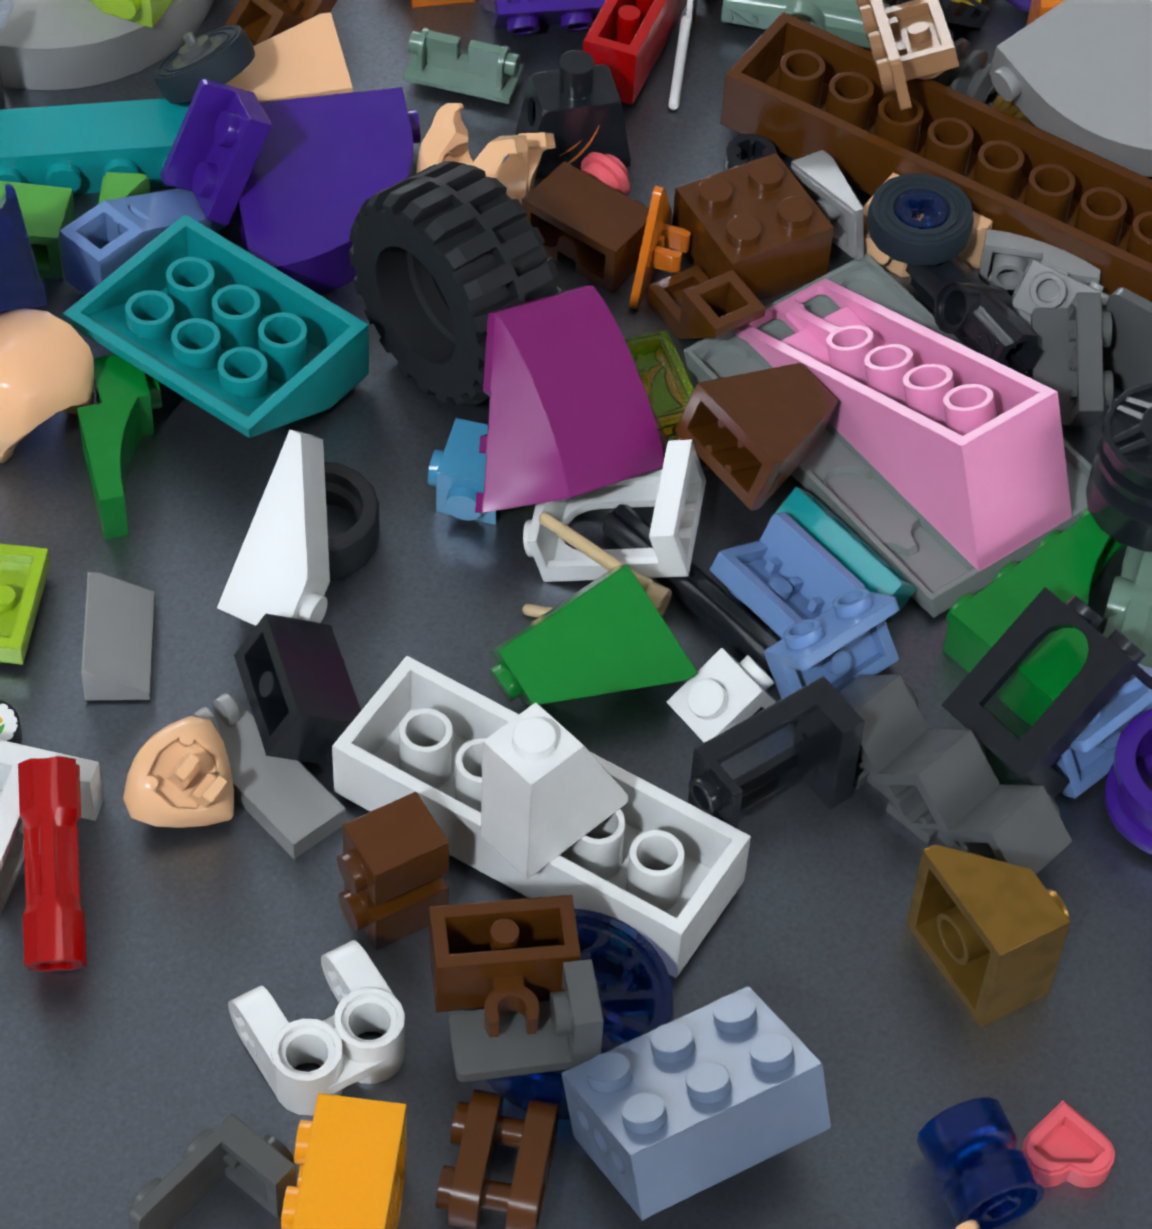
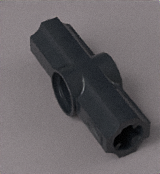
(976, 313)

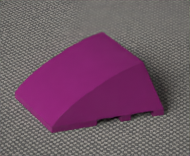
(562, 403)

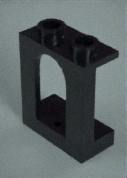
(1106, 670)
(822, 755)

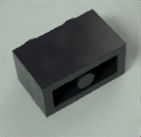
(297, 687)

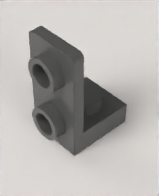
(566, 1033)

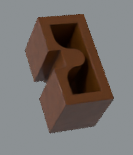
(588, 224)
(393, 870)

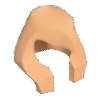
(449, 142)
(41, 373)

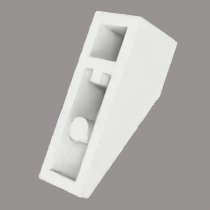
(286, 547)

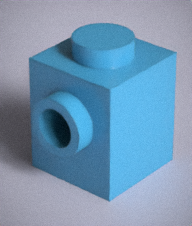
(461, 473)

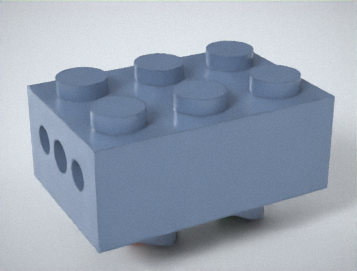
(696, 1101)

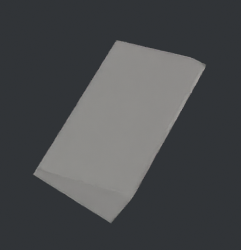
(117, 639)

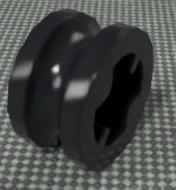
(748, 148)

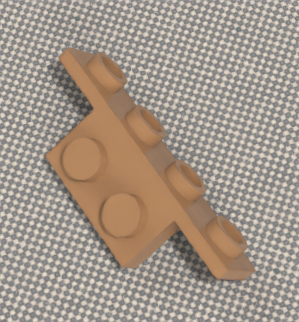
(907, 43)

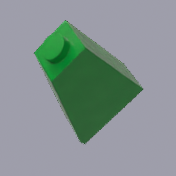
(591, 646)

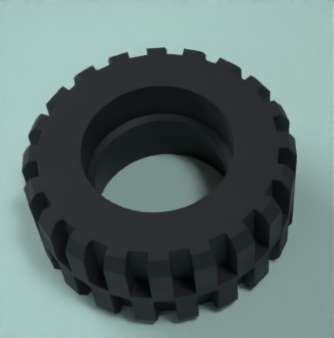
(435, 264)

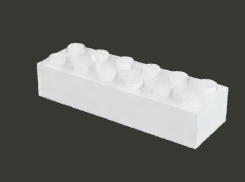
(647, 864)

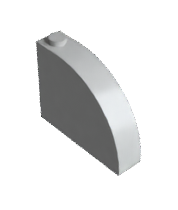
(81, 46)
(1085, 77)

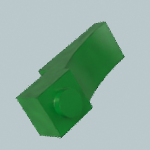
(113, 432)

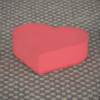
(1068, 1149)

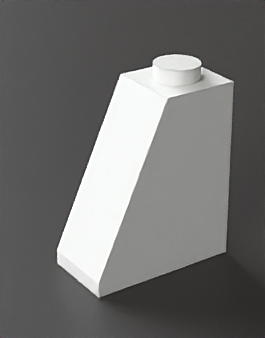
(541, 790)

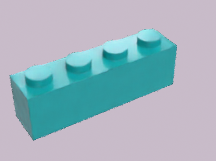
(84, 141)

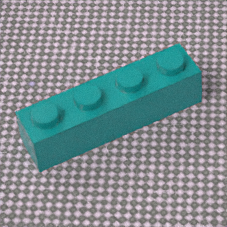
(846, 547)

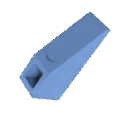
(119, 229)

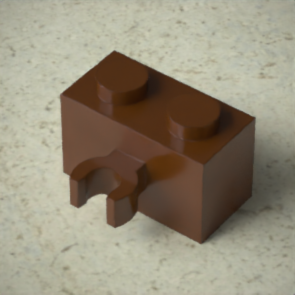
(501, 955)

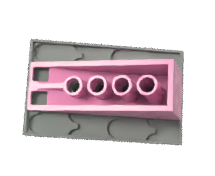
(931, 444)

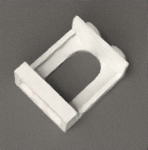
(677, 499)

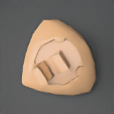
(181, 777)

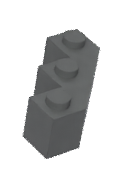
(944, 781)

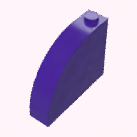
(316, 175)

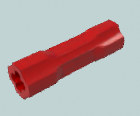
(53, 912)

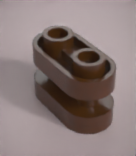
(478, 1130)

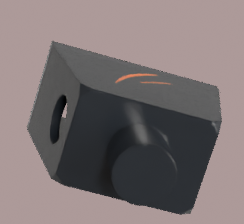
(578, 108)

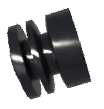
(1122, 471)

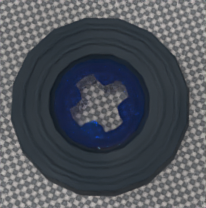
(936, 236)

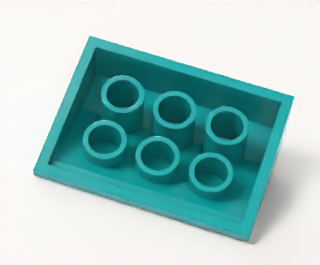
(226, 330)

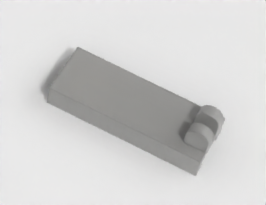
(273, 789)

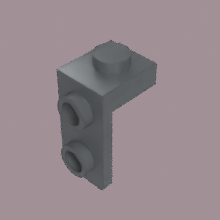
(232, 1150)

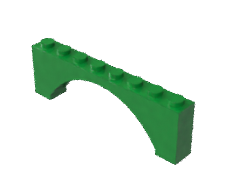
(1064, 565)

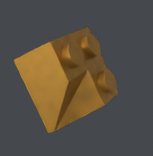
(987, 929)

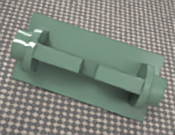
(481, 71)

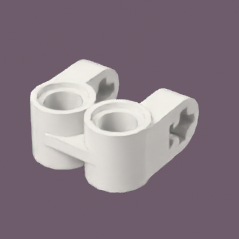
(344, 1058)

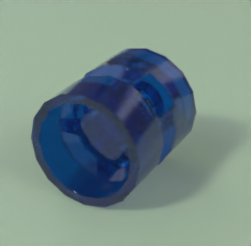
(977, 1159)

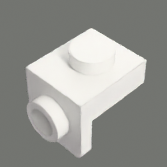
(722, 695)

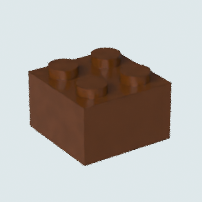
(755, 224)

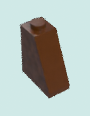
(757, 427)

